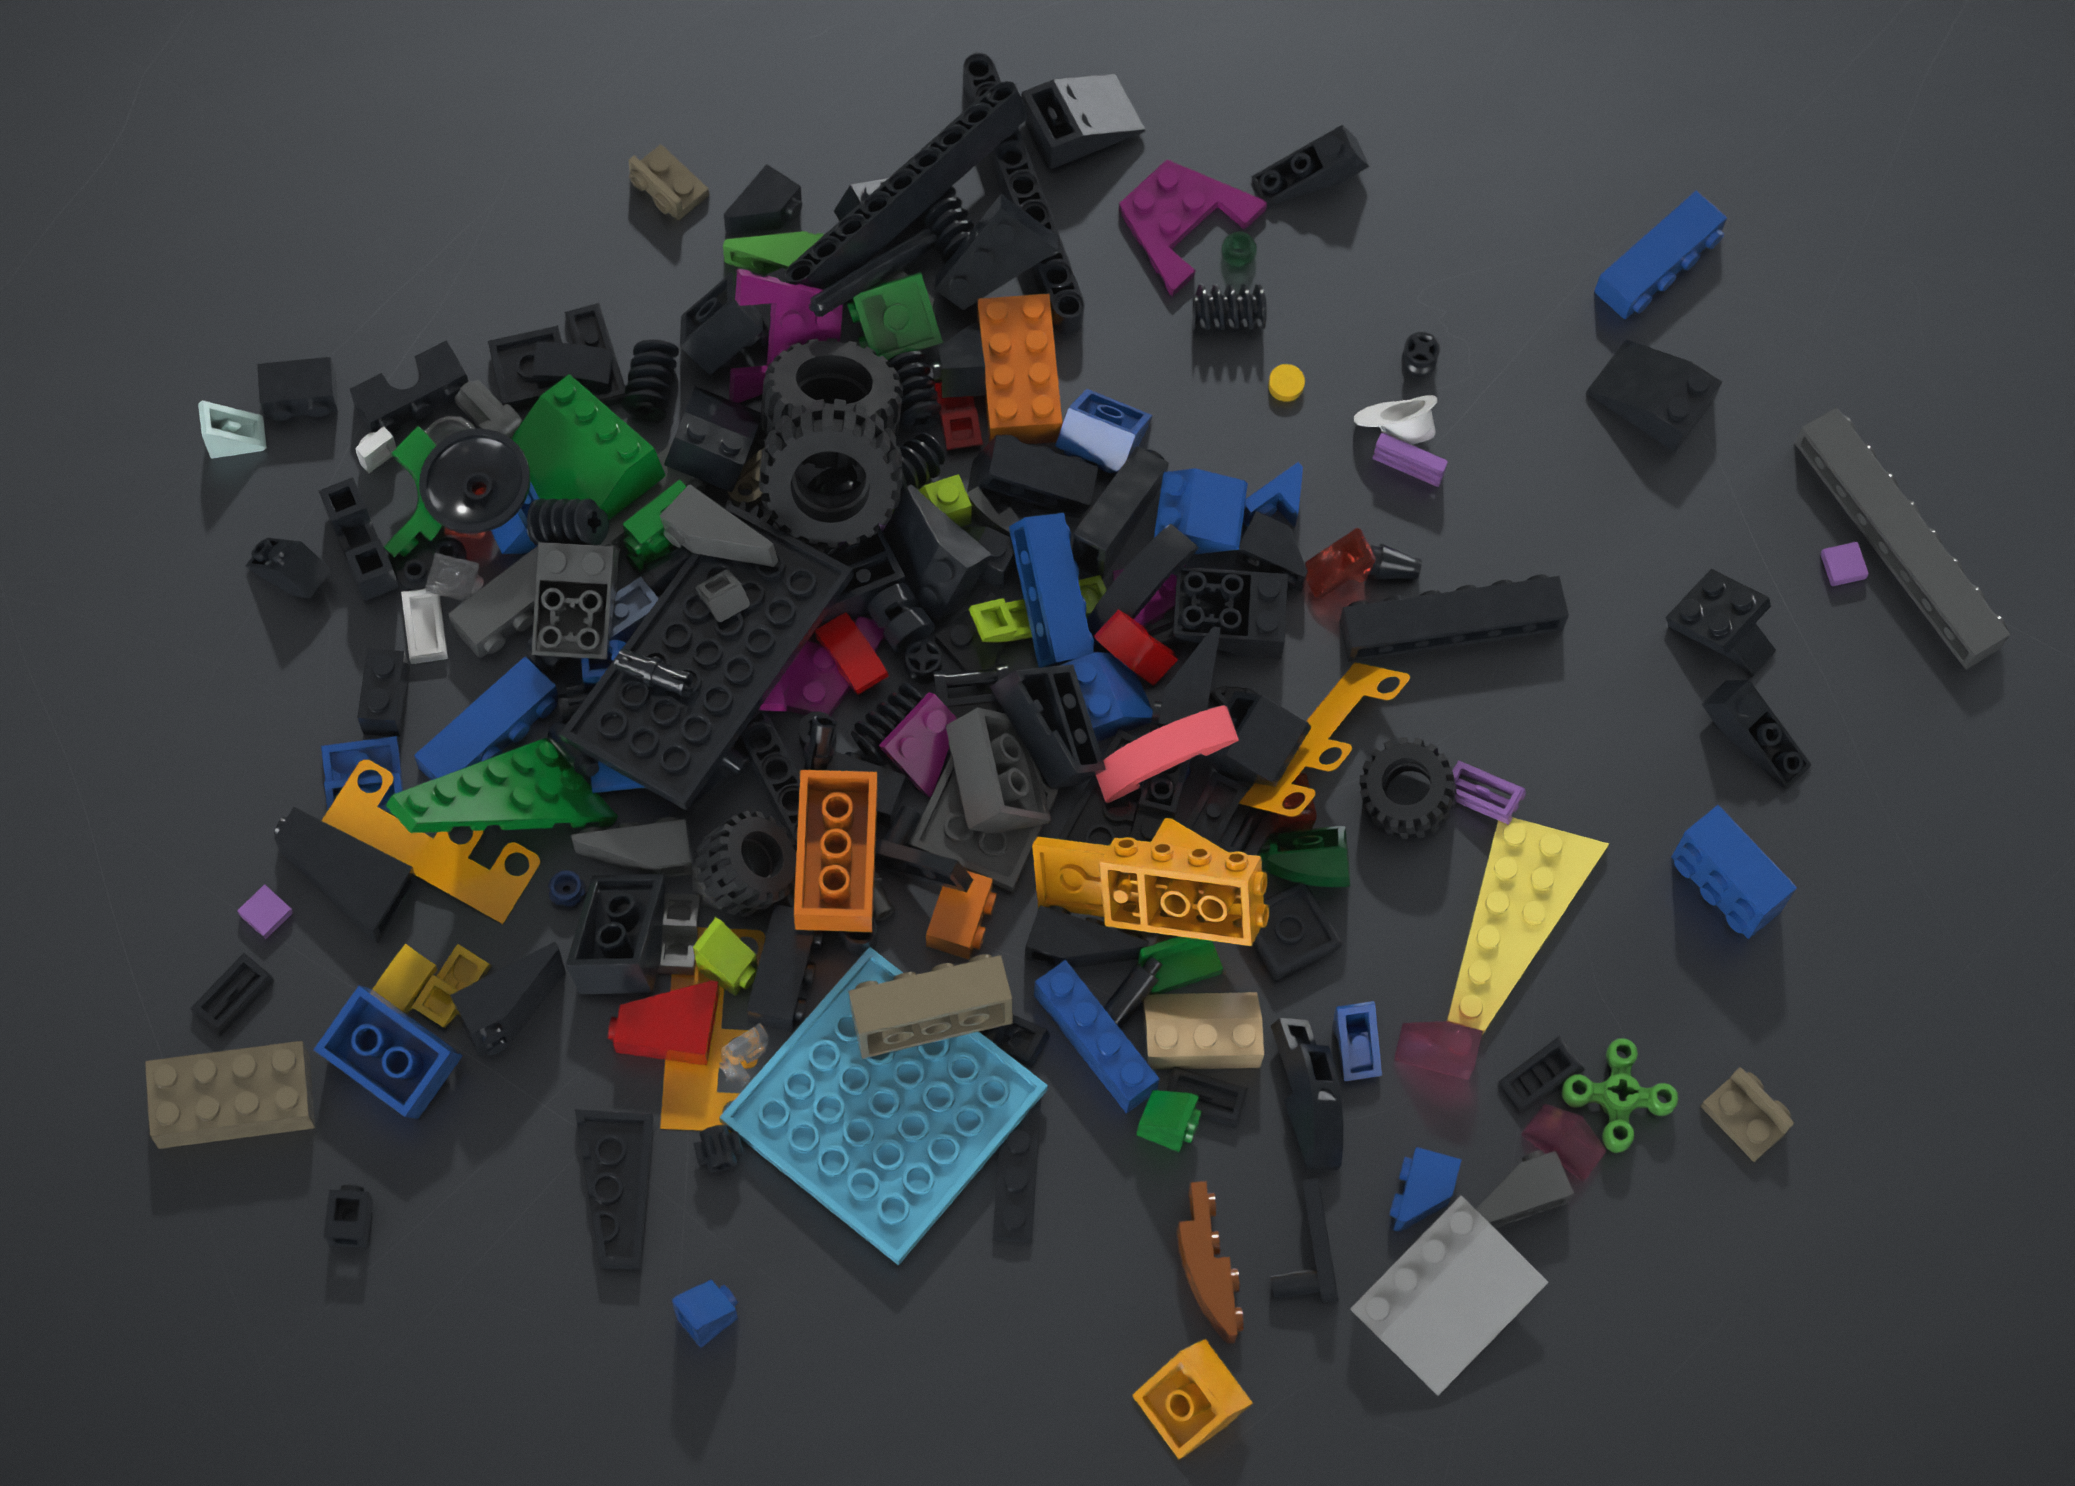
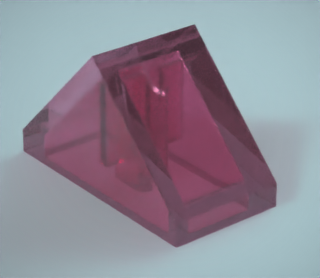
(1569, 1136)

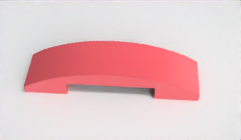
(1165, 748)

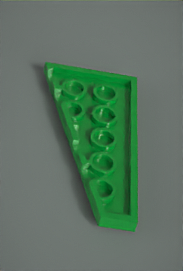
(514, 790)

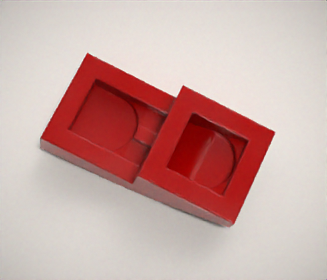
(959, 421)
(1135, 647)
(852, 653)

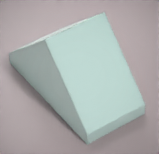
(230, 430)

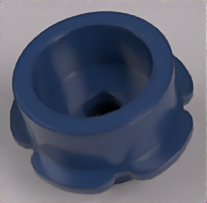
(564, 879)

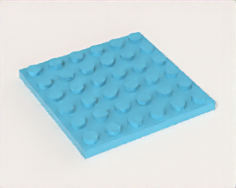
(885, 1133)

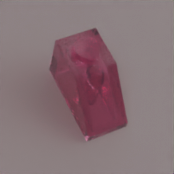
(1439, 1047)

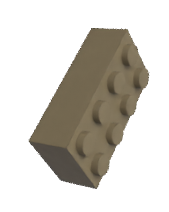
(931, 1005)
(229, 1094)

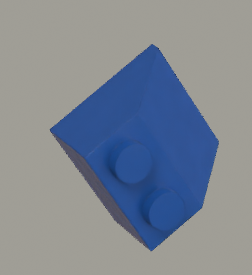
(1102, 430)
(1203, 508)
(1111, 694)

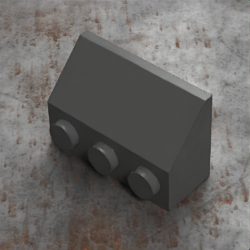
(996, 774)

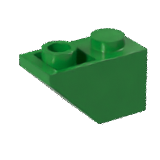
(1170, 1119)

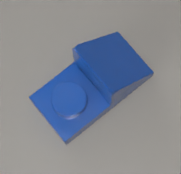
(1279, 494)
(1357, 1040)

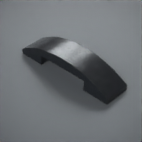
(1142, 578)

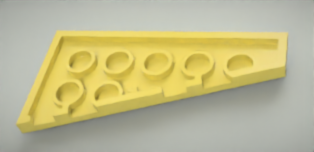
(1522, 897)

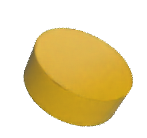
(1286, 382)

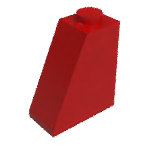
(668, 1025)

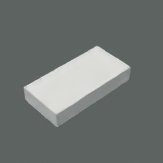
(424, 626)

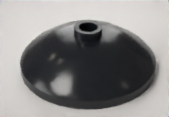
(465, 464)

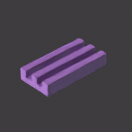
(1410, 459)
(1484, 807)

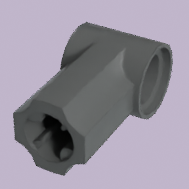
(486, 410)

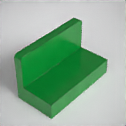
(1183, 962)

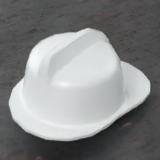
(1404, 420)

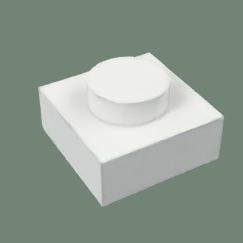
(375, 449)

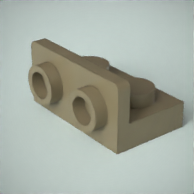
(668, 182)
(1748, 1114)

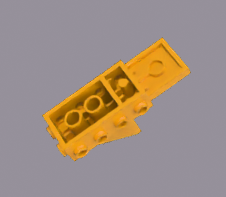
(1159, 886)

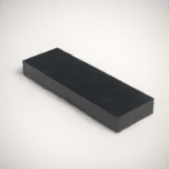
(589, 329)

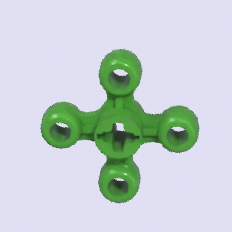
(1620, 1080)

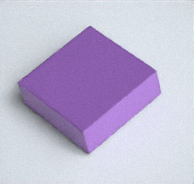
(1844, 564)
(265, 911)

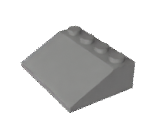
(1449, 1295)

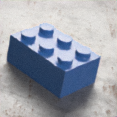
(1732, 872)
(388, 1052)

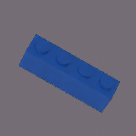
(1661, 255)
(1051, 589)
(490, 722)
(1095, 1036)

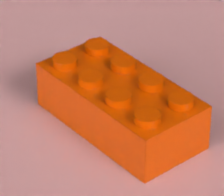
(1020, 368)
(836, 851)

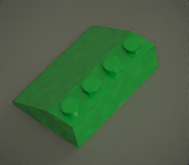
(585, 450)

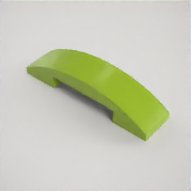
(1009, 621)

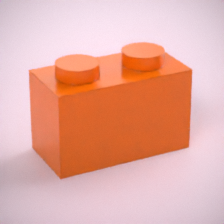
(959, 916)

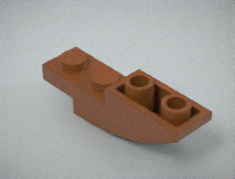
(1209, 1277)

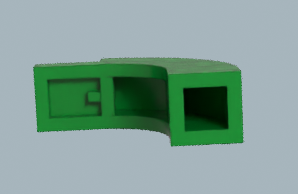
(411, 456)

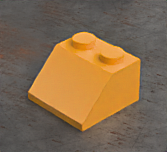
(1192, 1398)

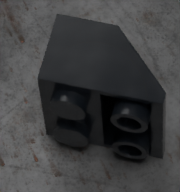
(1266, 740)

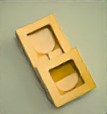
(457, 973)
(405, 978)

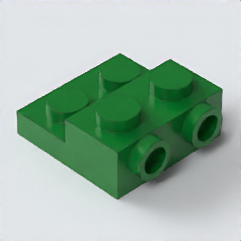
(896, 317)
(645, 530)

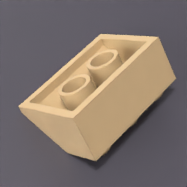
(1203, 1031)

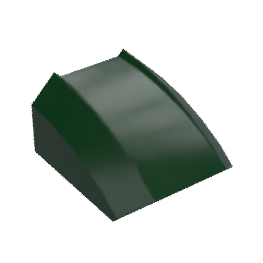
(1308, 856)

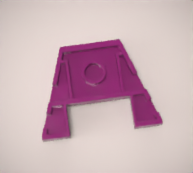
(1171, 206)
(789, 324)
(813, 677)

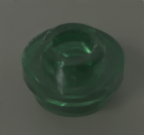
(1239, 240)

